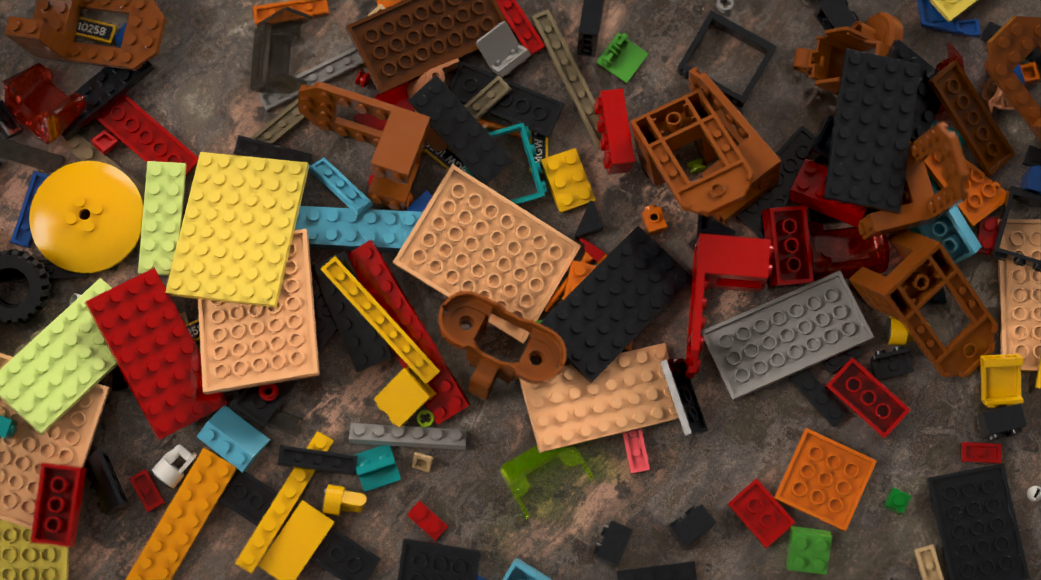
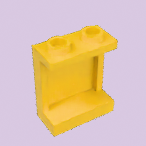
(1001, 379)
(403, 397)

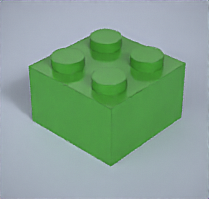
(808, 550)

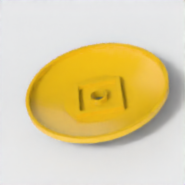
(103, 237)

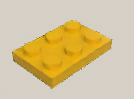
(567, 180)

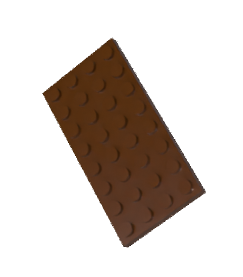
(420, 35)

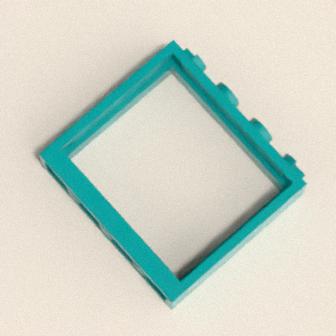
(530, 152)

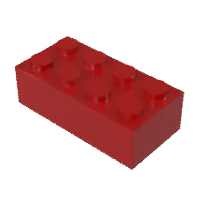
(615, 131)
(809, 191)
(790, 237)
(868, 398)
(58, 505)

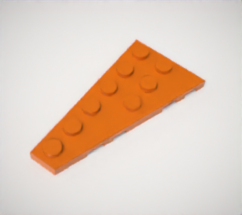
(983, 193)

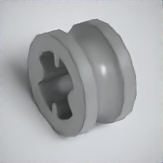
(721, 9)

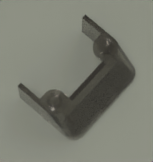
(272, 52)

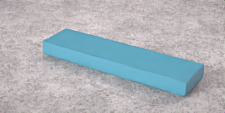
(340, 186)

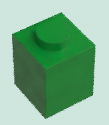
(896, 501)

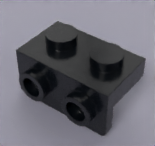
(891, 363)

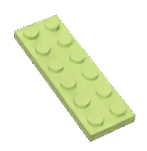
(161, 216)

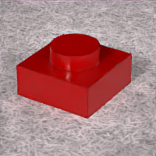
(104, 142)

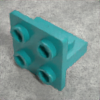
(377, 468)

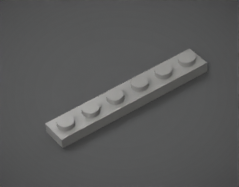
(407, 436)

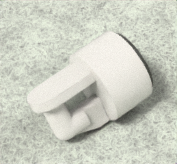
(165, 469)

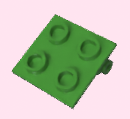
(622, 57)

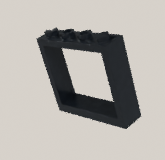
(590, 27)
(744, 36)
(1001, 254)

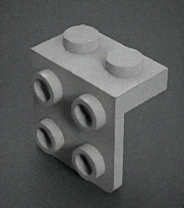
(502, 50)

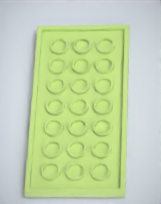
(58, 365)

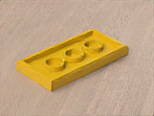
(296, 543)

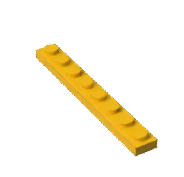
(380, 320)
(279, 509)

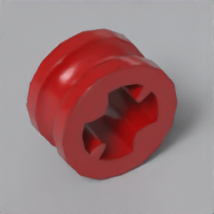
(362, 78)

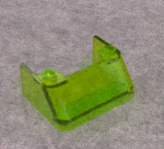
(516, 469)

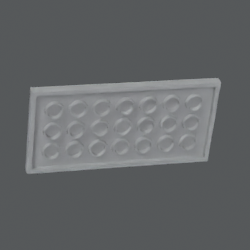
(786, 335)

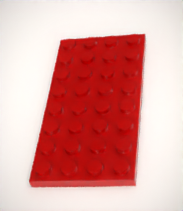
(154, 352)

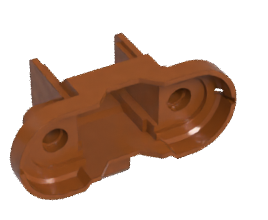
(826, 61)
(476, 310)

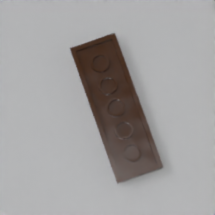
(971, 117)

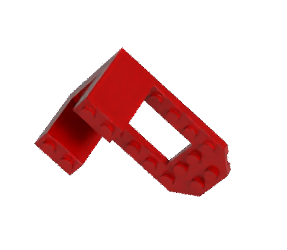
(725, 265)

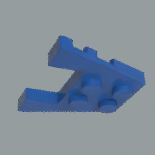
(932, 19)

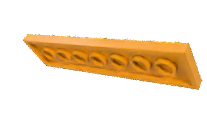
(184, 518)

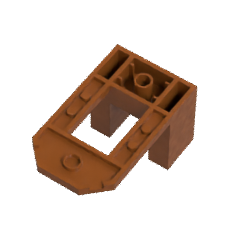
(56, 21)
(1005, 52)
(685, 122)
(399, 146)
(754, 149)
(919, 202)
(911, 284)

